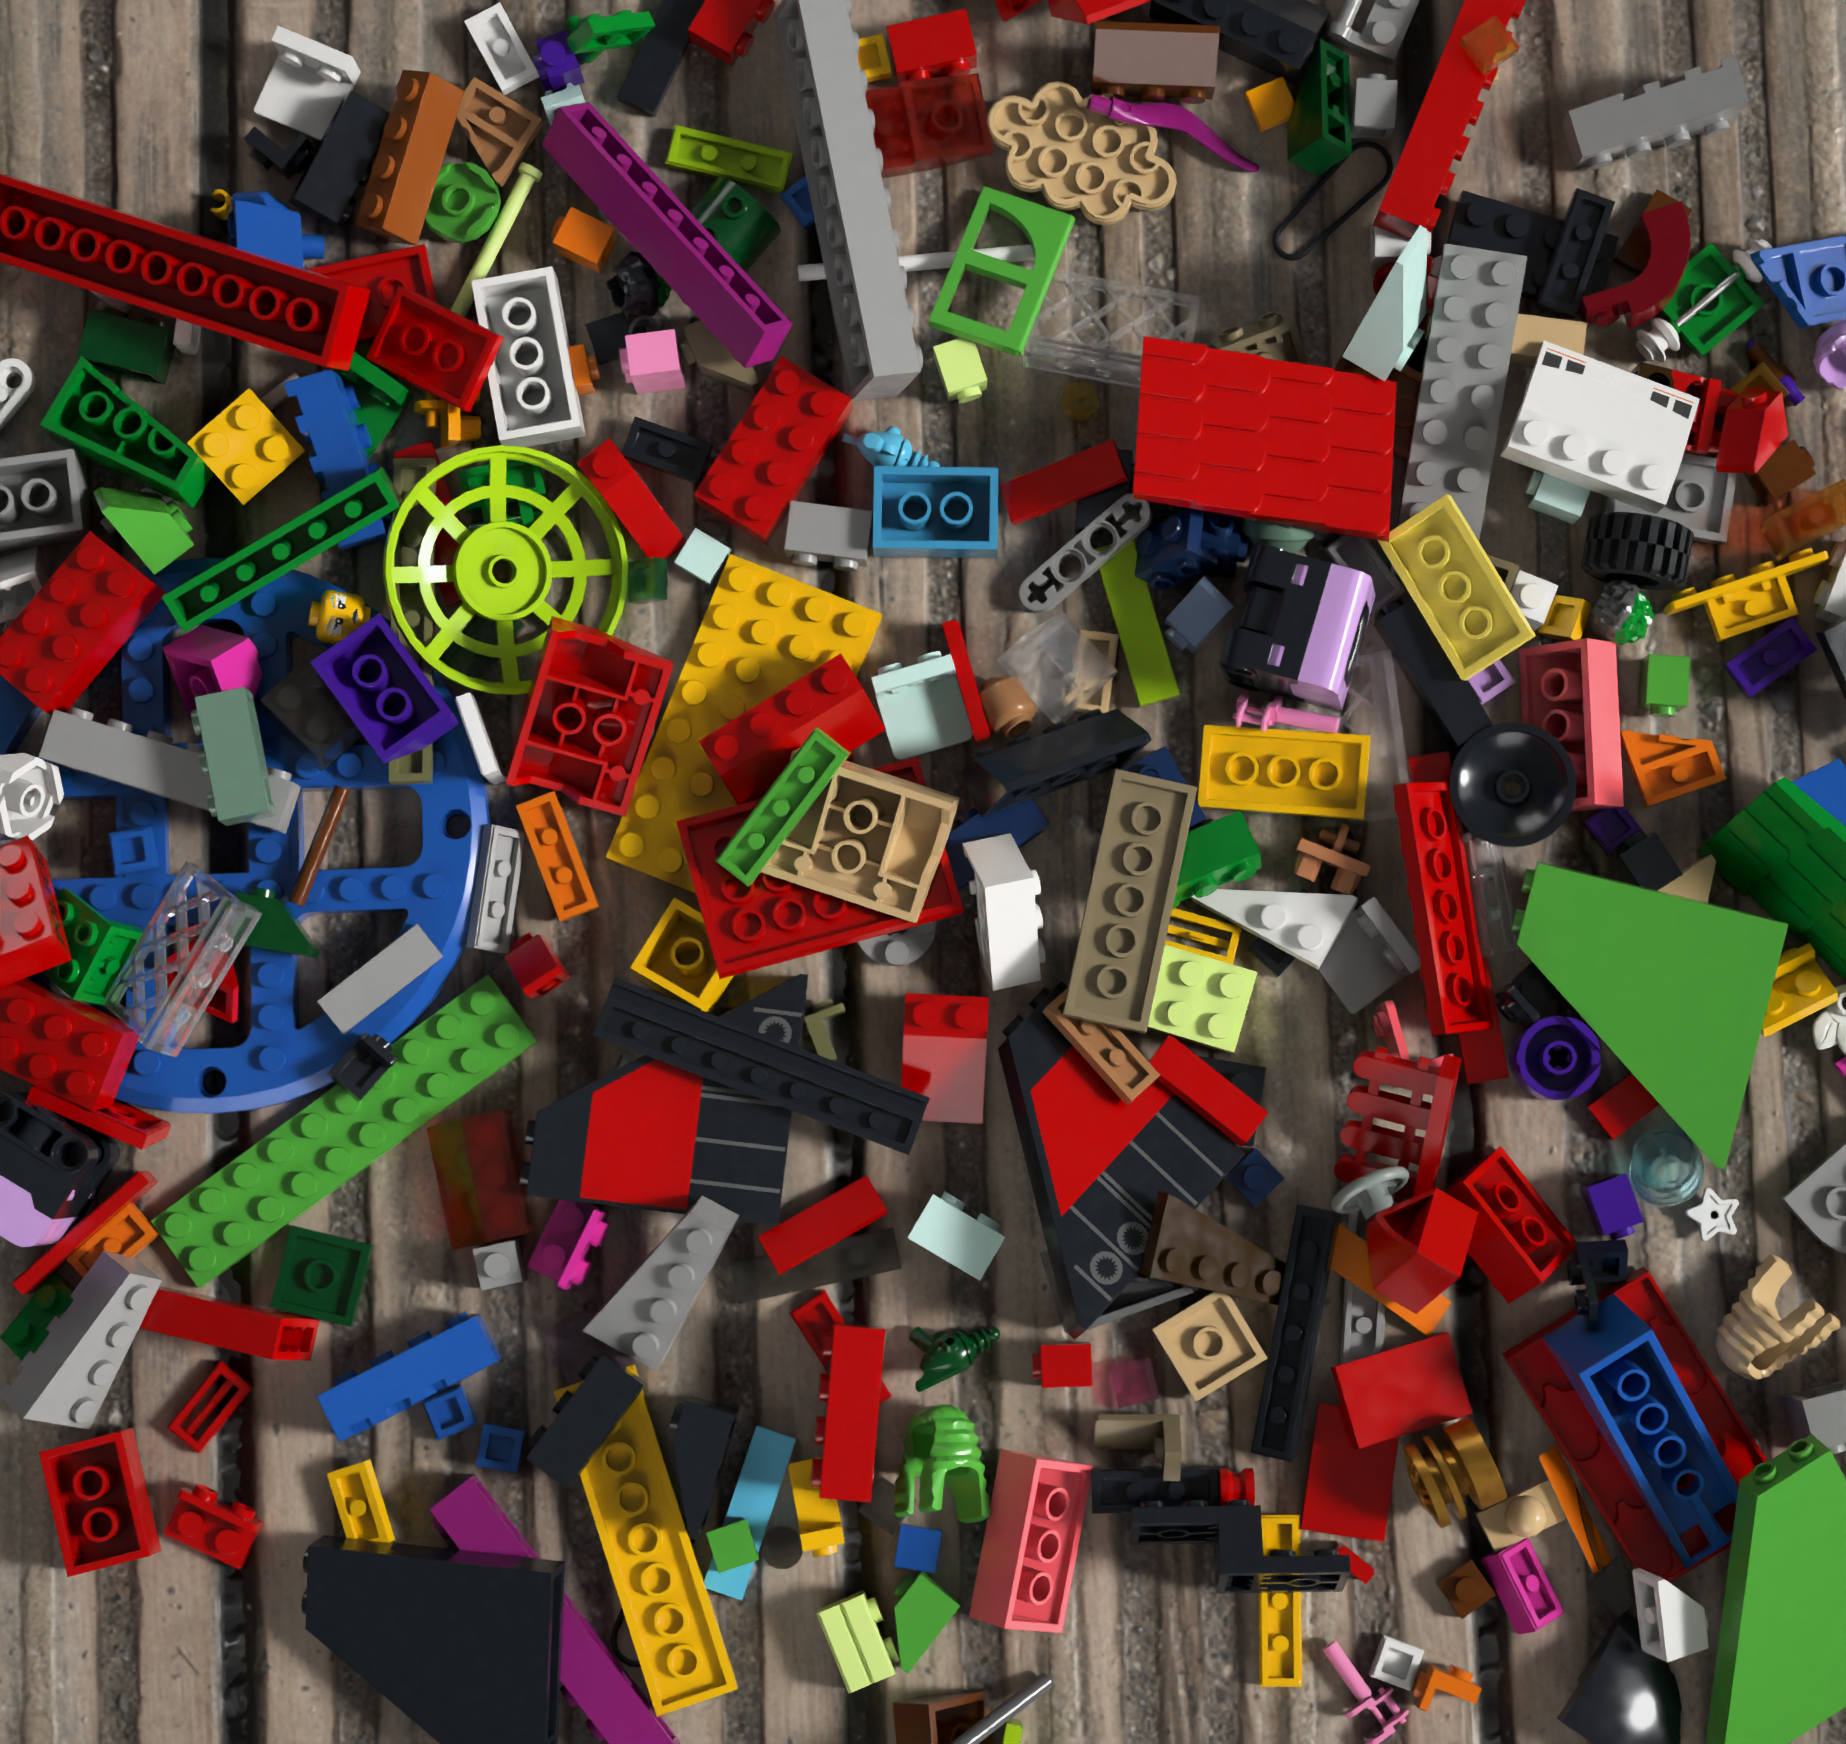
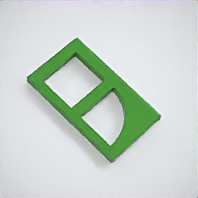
(1047, 234)

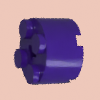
(1579, 1058)

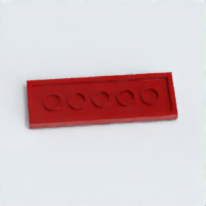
(1442, 909)

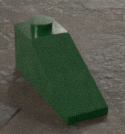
(1322, 112)

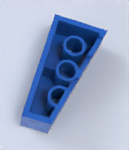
(338, 441)
(409, 1377)

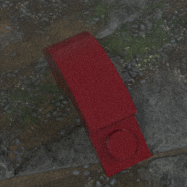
(1667, 248)

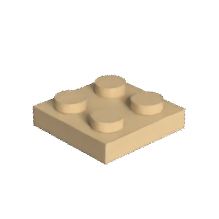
(1209, 1343)

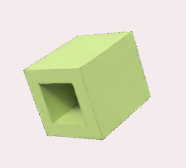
(960, 370)

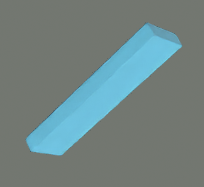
(753, 1500)

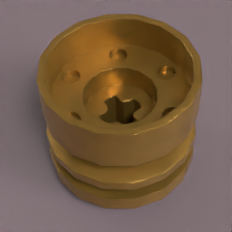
(1454, 1472)

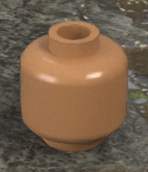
(1006, 707)

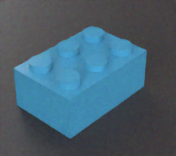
(935, 512)

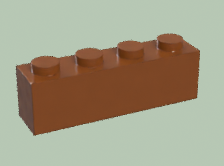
(409, 157)

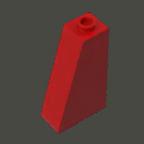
(231, 1325)

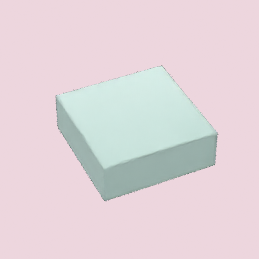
(702, 556)

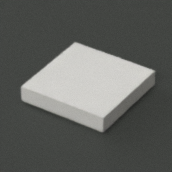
(480, 738)

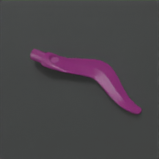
(1172, 117)

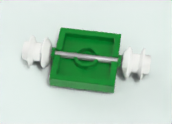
(1707, 304)

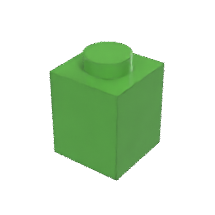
(1664, 684)

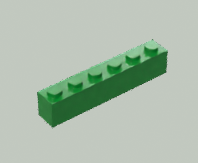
(282, 549)

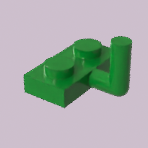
(597, 33)

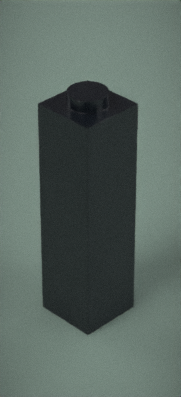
(1431, 673)

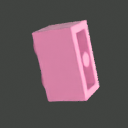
(653, 361)

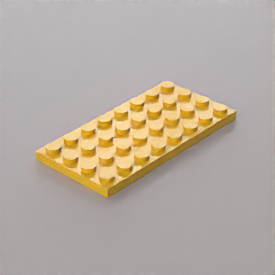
(750, 645)

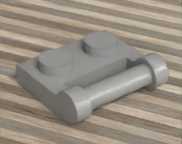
(1382, 31)

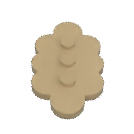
(1080, 155)

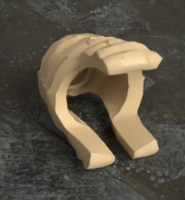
(1755, 1337)

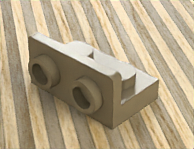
(1272, 337)

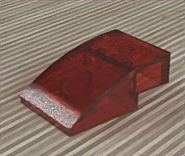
(930, 123)

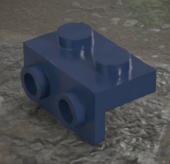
(1172, 551)

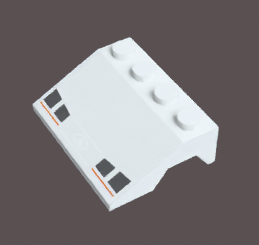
(1601, 428)

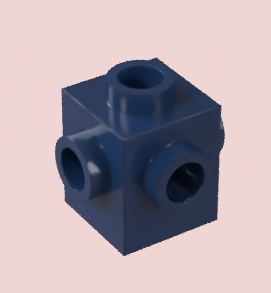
(1223, 538)

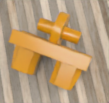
(453, 426)

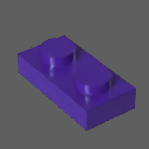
(1769, 657)

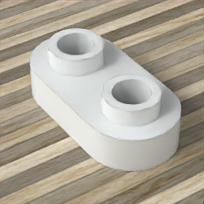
(13, 398)

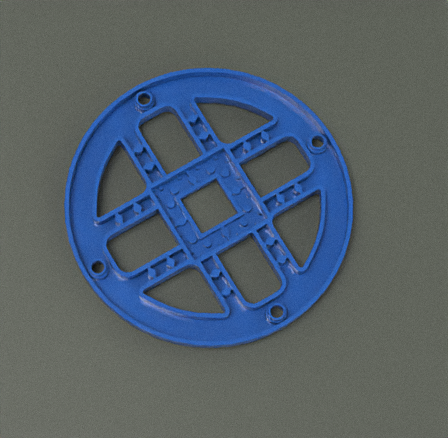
(437, 890)

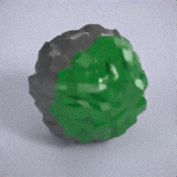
(1621, 613)

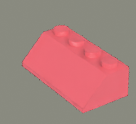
(1575, 698)
(1030, 1542)

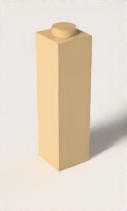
(1533, 330)

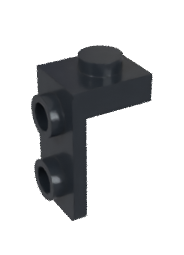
(1593, 1264)

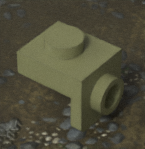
(818, 1039)

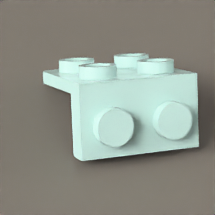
(921, 706)

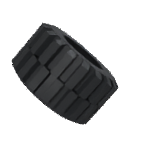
(1638, 550)

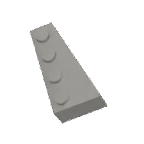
(1656, 115)

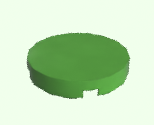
(463, 203)

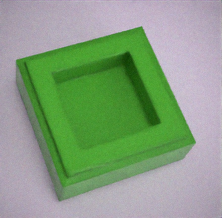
(732, 1545)

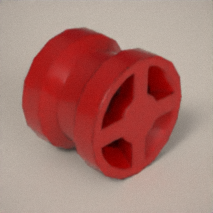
(1236, 1485)

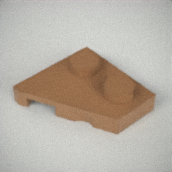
(497, 128)

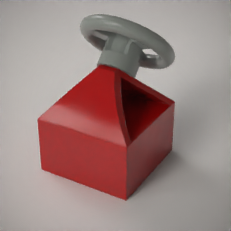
(1413, 1244)

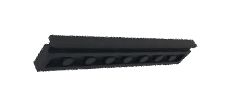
(761, 1066)

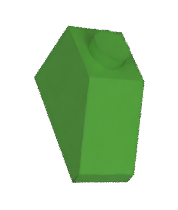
(920, 1615)

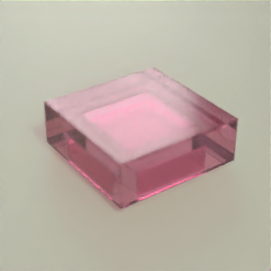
(1134, 1382)

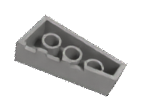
(657, 1297)
(85, 1345)

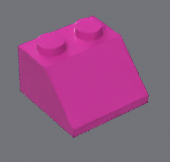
(212, 662)

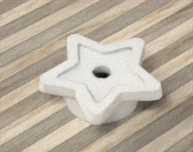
(1702, 1211)

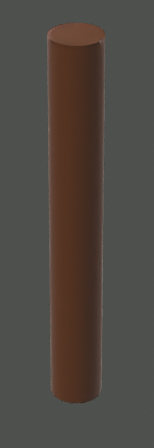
(319, 846)

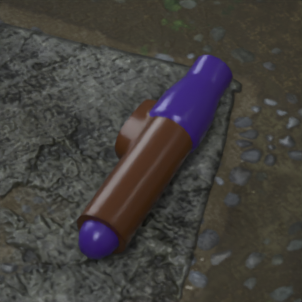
(1781, 371)

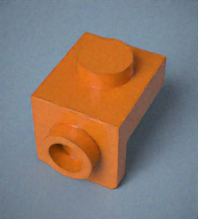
(1454, 1681)

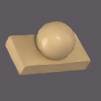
(1521, 1515)

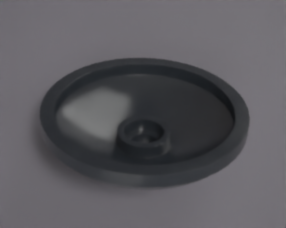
(1519, 755)

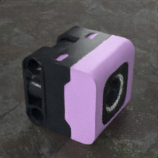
(1298, 628)
(47, 1171)

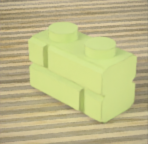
(858, 1641)

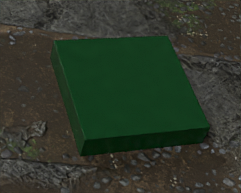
(322, 1275)

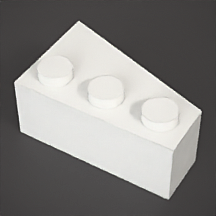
(1006, 912)

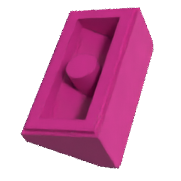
(1522, 1587)

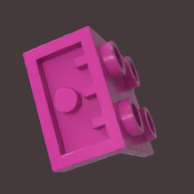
(568, 1242)

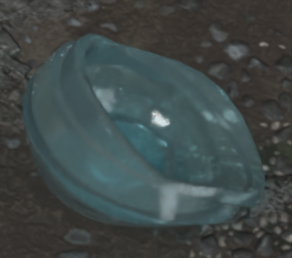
(1666, 1167)

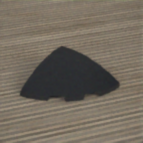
(1625, 1693)

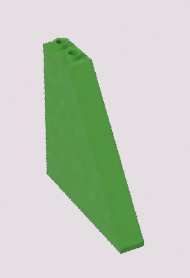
(1662, 983)
(1783, 1602)

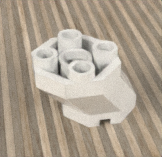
(27, 795)

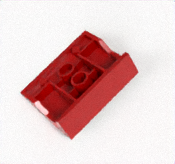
(588, 716)

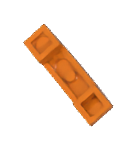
(1352, 1263)

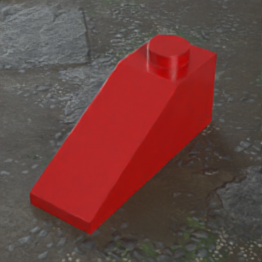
(631, 501)

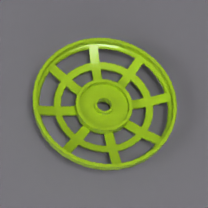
(502, 541)

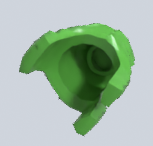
(942, 1451)

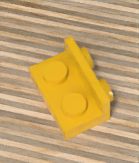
(1797, 990)

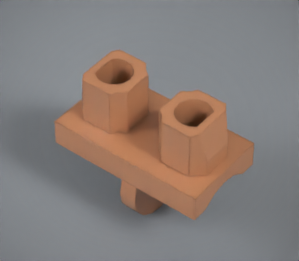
(1348, 869)

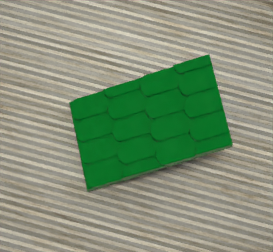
(1792, 857)

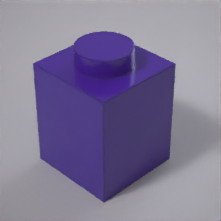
(1612, 1206)

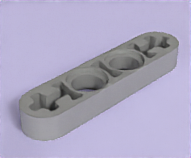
(1090, 559)

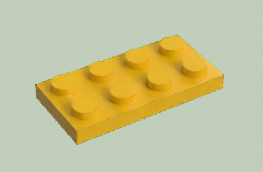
(1284, 772)

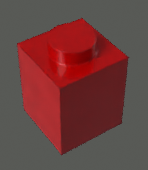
(1063, 1365)

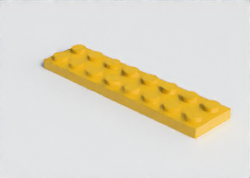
(655, 1564)

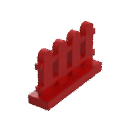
(1399, 1109)

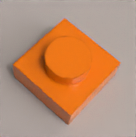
(584, 369)

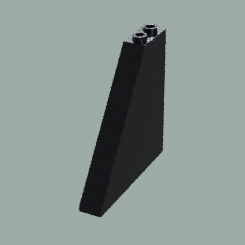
(445, 1634)

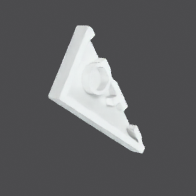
(1291, 921)

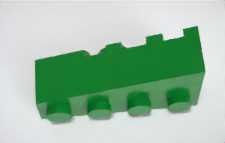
(123, 437)

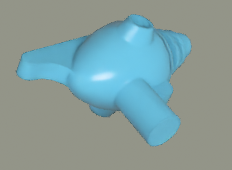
(888, 449)

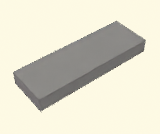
(496, 889)
(380, 979)

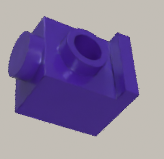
(557, 63)

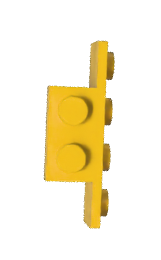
(1751, 601)

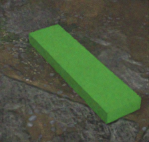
(782, 806)

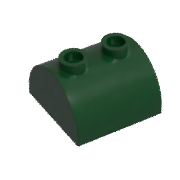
(736, 221)

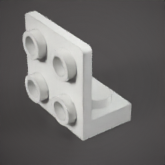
(305, 84)

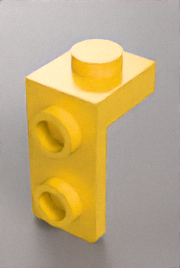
(817, 1517)

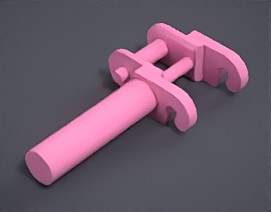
(1277, 714)
(1363, 1693)

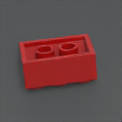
(1515, 1232)

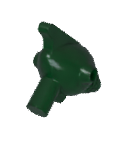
(948, 1353)

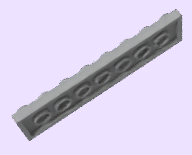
(1463, 381)

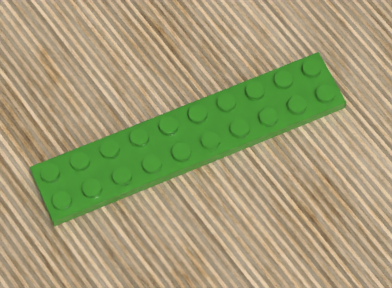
(341, 1136)

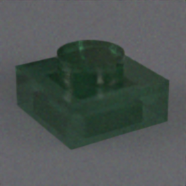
(647, 580)

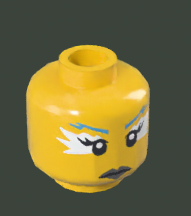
(337, 615)

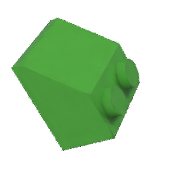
(147, 524)

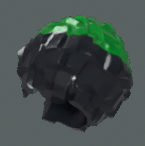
(637, 287)

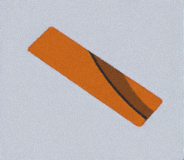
(1574, 1509)

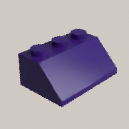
(384, 691)

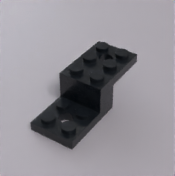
(1238, 1547)

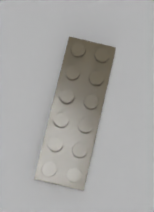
(1130, 901)

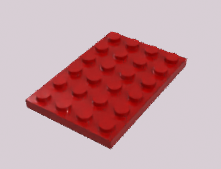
(780, 918)

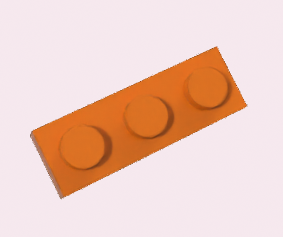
(557, 856)

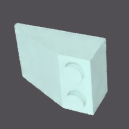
(1393, 320)

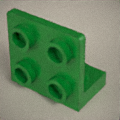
(380, 398)
(96, 949)

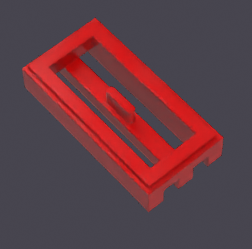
(233, 1378)

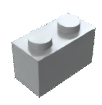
(828, 535)

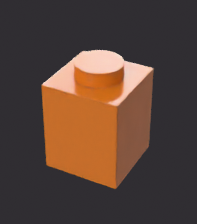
(584, 239)

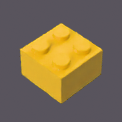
(246, 446)
(680, 959)

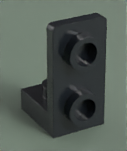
(1526, 996)

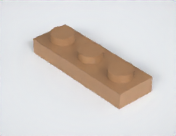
(1106, 1051)

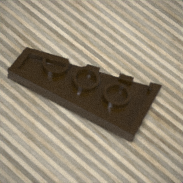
(1206, 1255)

